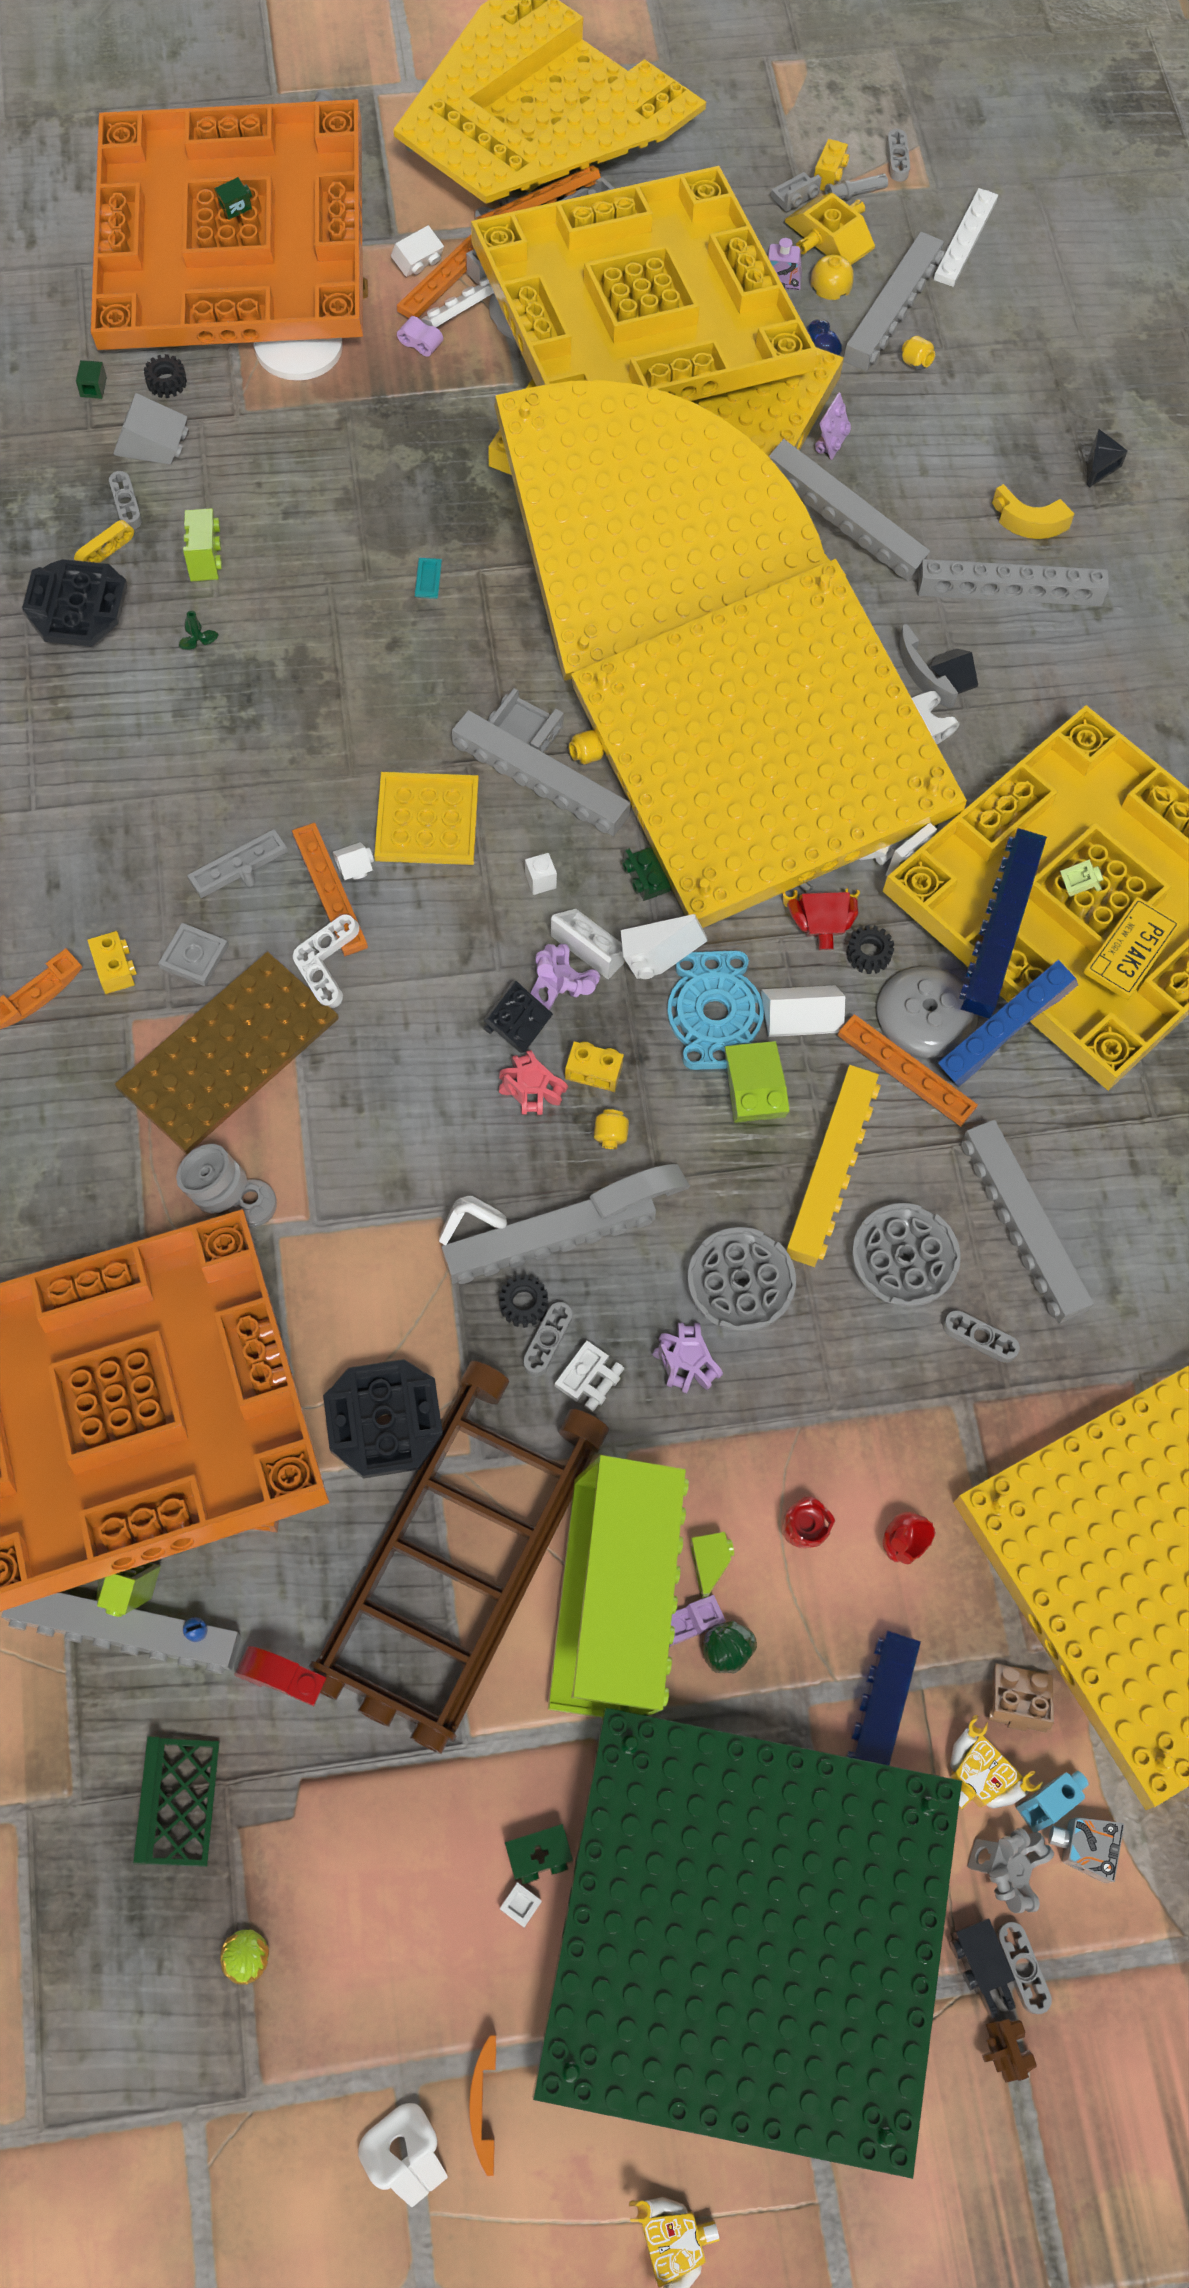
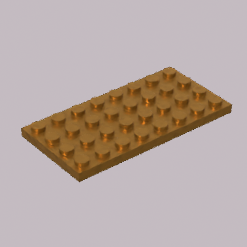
(226, 1052)

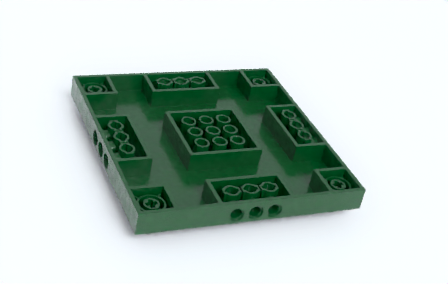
(752, 1943)

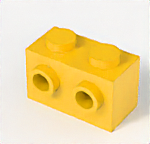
(831, 163)
(111, 962)
(594, 1066)

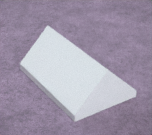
(588, 941)
(803, 1010)

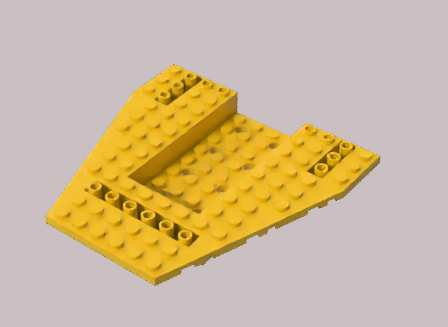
(533, 99)

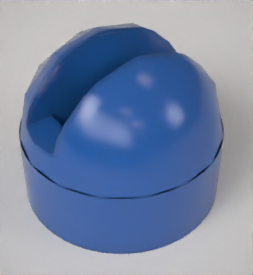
(197, 1634)

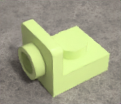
(1081, 877)

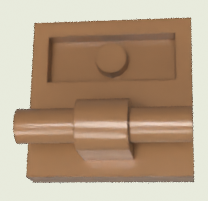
(1022, 1699)

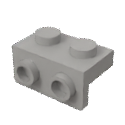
(796, 191)

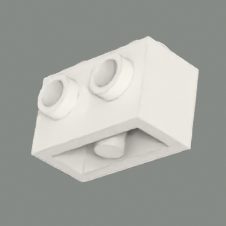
(417, 251)

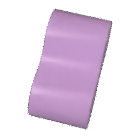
(420, 336)

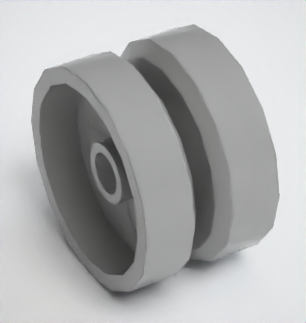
(211, 1178)

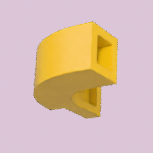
(1031, 521)

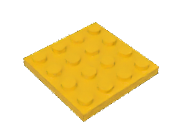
(427, 818)

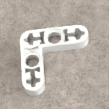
(315, 960)

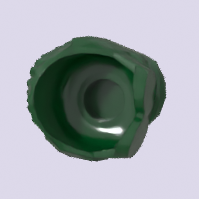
(728, 1647)

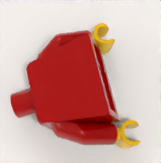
(823, 914)

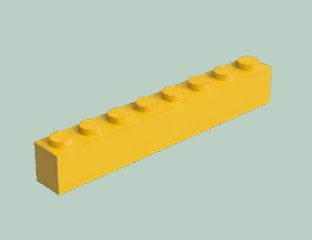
(832, 1165)

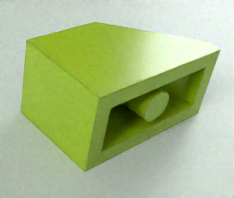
(710, 1558)

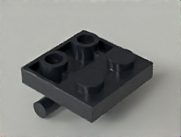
(517, 1017)

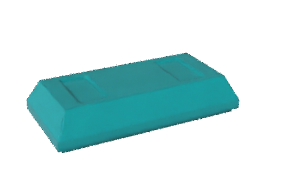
(428, 578)

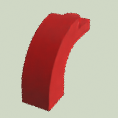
(280, 1674)

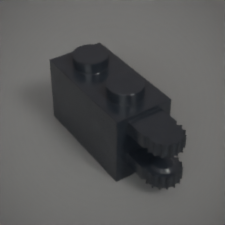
(984, 1963)

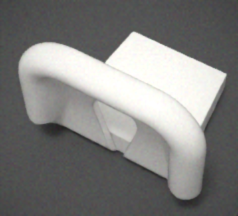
(475, 1207)
(416, 2173)

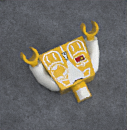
(985, 1773)
(674, 2240)

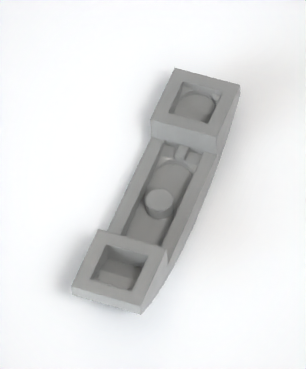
(920, 671)
(639, 1188)

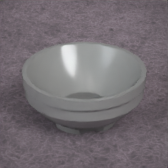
(262, 1209)

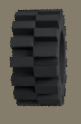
(168, 385)
(873, 937)
(517, 1286)

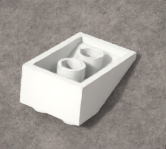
(660, 945)

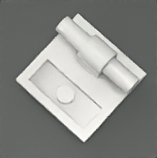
(905, 848)

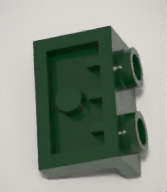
(646, 873)

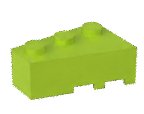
(202, 544)
(127, 1589)

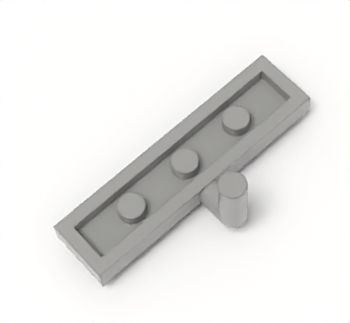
(237, 864)

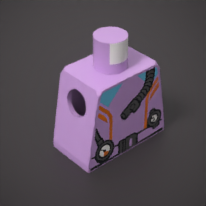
(786, 263)

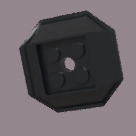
(74, 601)
(379, 1390)

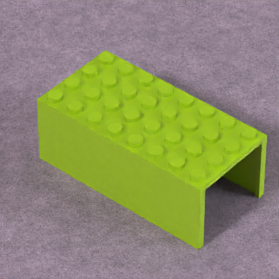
(619, 1589)

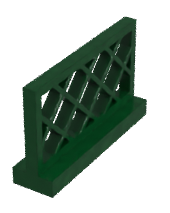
(150, 1798)

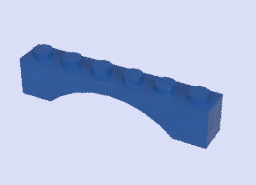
(988, 1038)

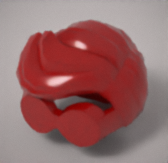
(805, 1523)
(908, 1537)

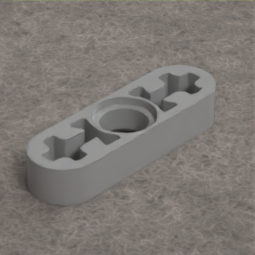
(894, 161)
(127, 491)
(563, 1325)
(992, 1333)
(1026, 1993)

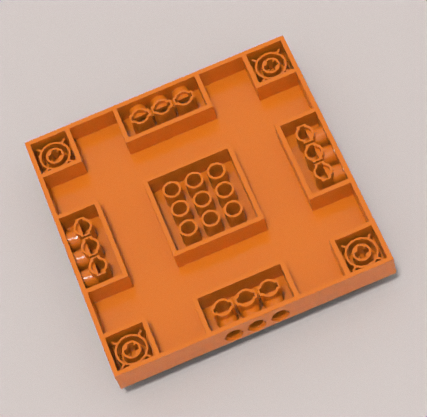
(187, 275)
(143, 1409)

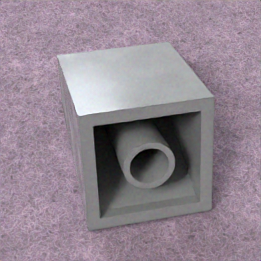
(151, 432)

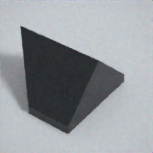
(1104, 458)
(958, 668)

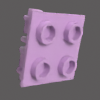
(834, 428)

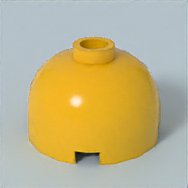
(832, 277)

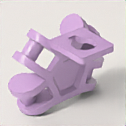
(561, 977)
(688, 1355)

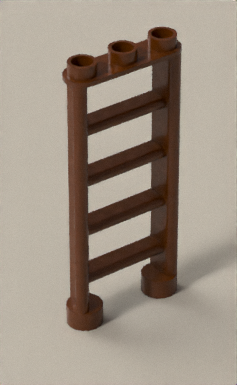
(380, 1704)

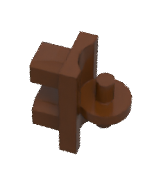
(1005, 2050)

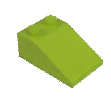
(756, 1082)

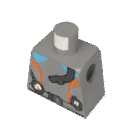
(1090, 1846)

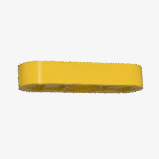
(115, 536)

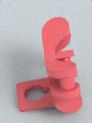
(531, 1079)

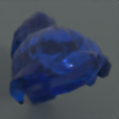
(823, 337)

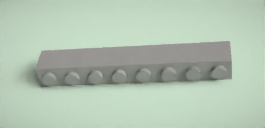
(894, 301)
(849, 511)
(540, 773)
(1027, 1222)
(538, 1238)
(134, 1632)

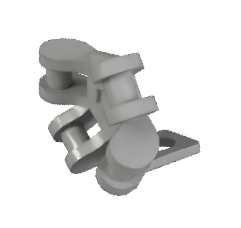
(1012, 1868)

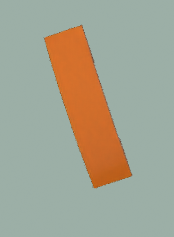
(39, 990)
(484, 2146)

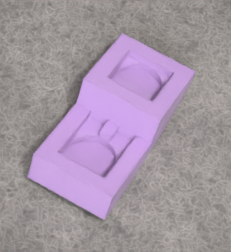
(696, 1619)

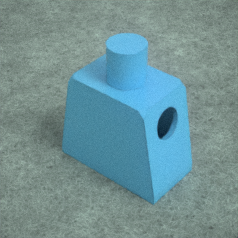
(1053, 1800)

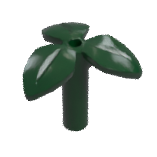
(193, 628)

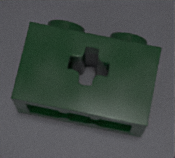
(550, 1840)

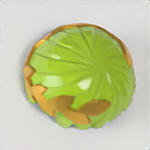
(244, 1956)

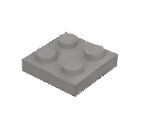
(193, 954)

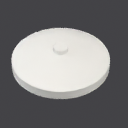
(299, 357)

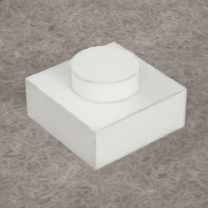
(520, 1905)

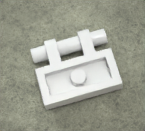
(582, 1371)

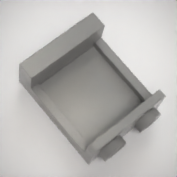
(527, 721)

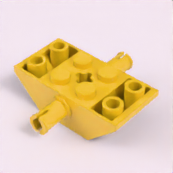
(832, 227)

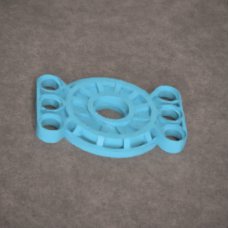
(708, 985)

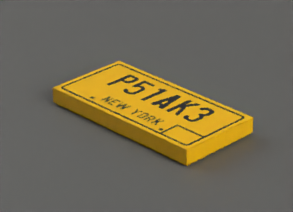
(1132, 948)

